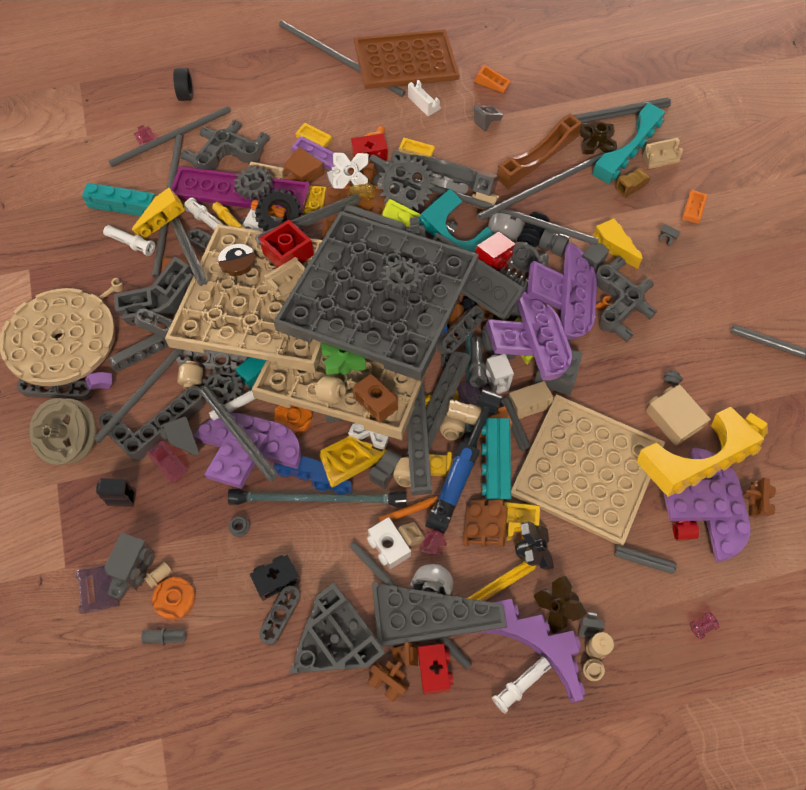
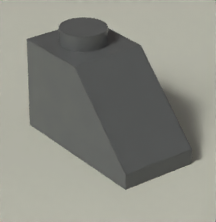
(179, 435)

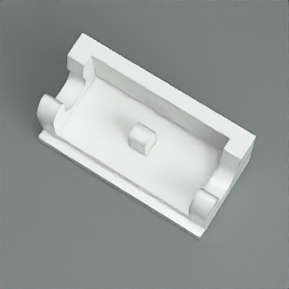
(422, 99)

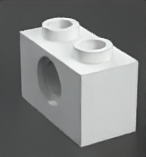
(499, 373)
(384, 532)

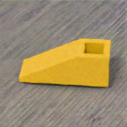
(159, 212)
(618, 243)

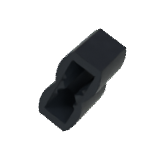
(116, 492)

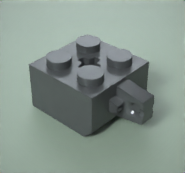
(566, 382)
(128, 565)

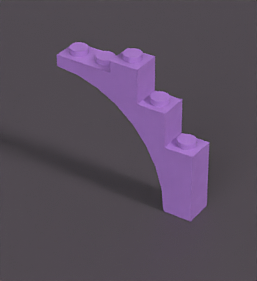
(556, 649)

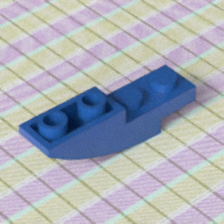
(315, 471)

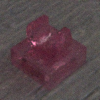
(144, 135)
(432, 542)

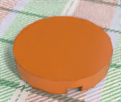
(294, 418)
(173, 598)

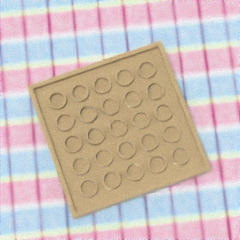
(586, 470)

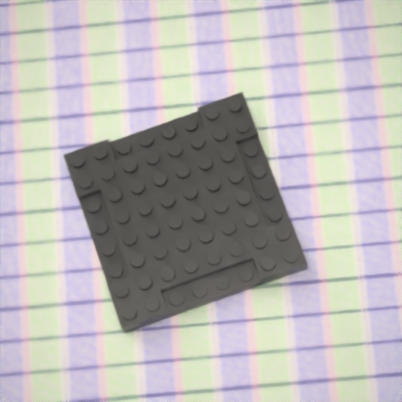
(348, 307)

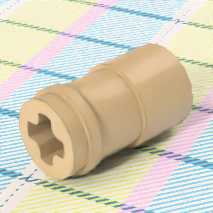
(464, 412)
(599, 646)

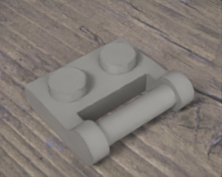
(448, 183)

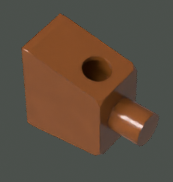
(303, 167)

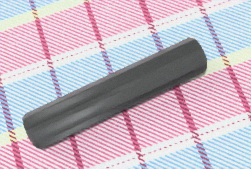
(516, 427)
(645, 559)

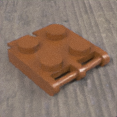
(486, 522)

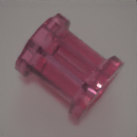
(704, 625)

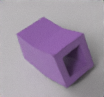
(99, 380)

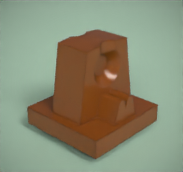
(406, 654)

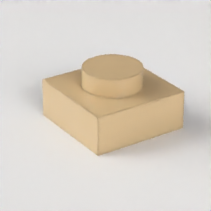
(411, 534)

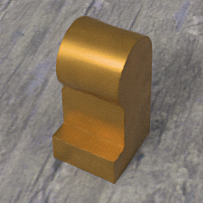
(632, 182)

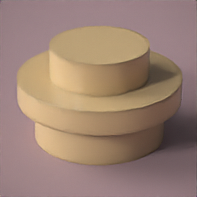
(593, 669)

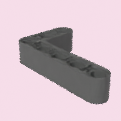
(169, 413)

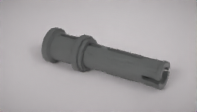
(477, 366)

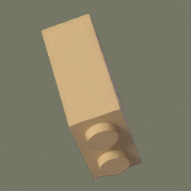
(677, 414)

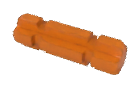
(273, 210)

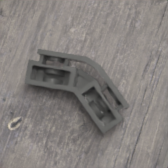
(161, 298)

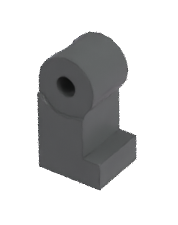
(383, 471)

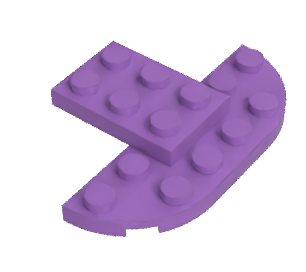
(571, 293)
(536, 336)
(232, 462)
(718, 503)

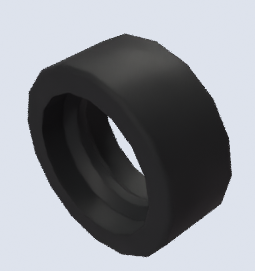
(183, 84)

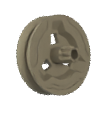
(51, 431)

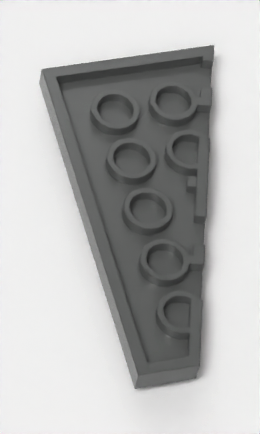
(423, 615)

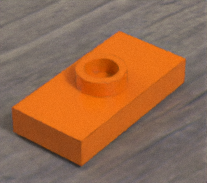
(694, 206)

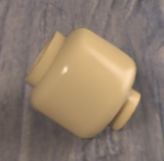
(190, 374)
(330, 389)
(452, 428)
(402, 472)

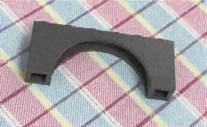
(476, 179)

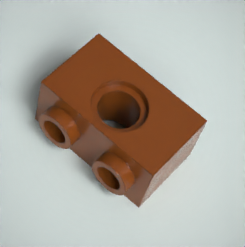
(379, 407)

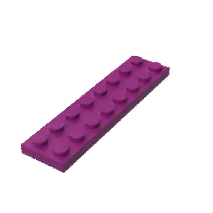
(219, 187)

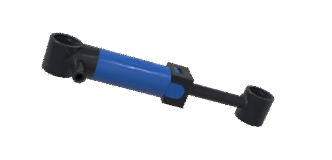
(461, 467)

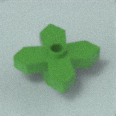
(341, 360)

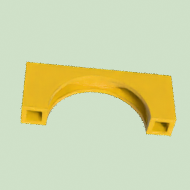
(677, 473)

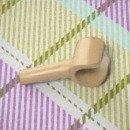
(115, 288)

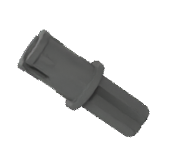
(163, 636)

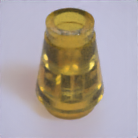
(364, 191)

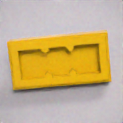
(314, 135)
(416, 146)

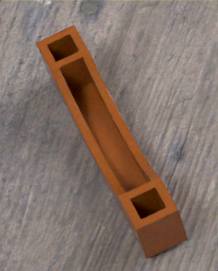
(560, 136)

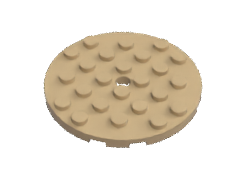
(85, 342)

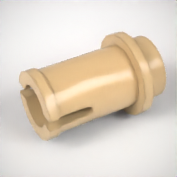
(157, 575)

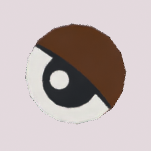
(236, 259)

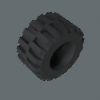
(276, 198)

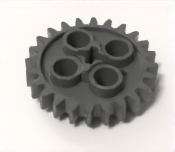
(412, 167)

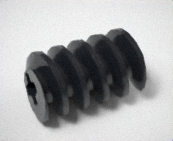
(530, 233)

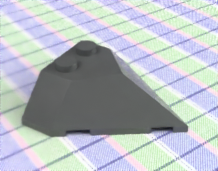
(335, 637)

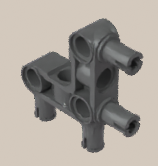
(225, 143)
(622, 291)

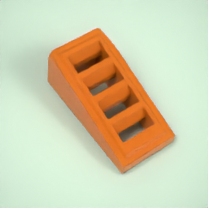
(487, 78)

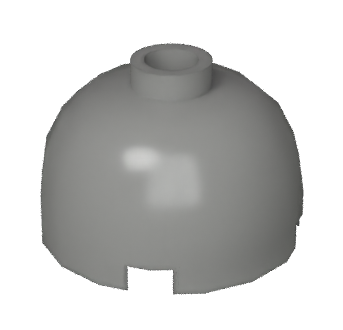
(504, 224)
(433, 579)

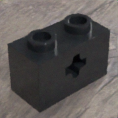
(263, 580)

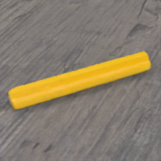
(502, 582)

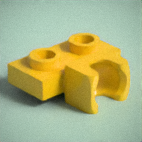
(519, 514)

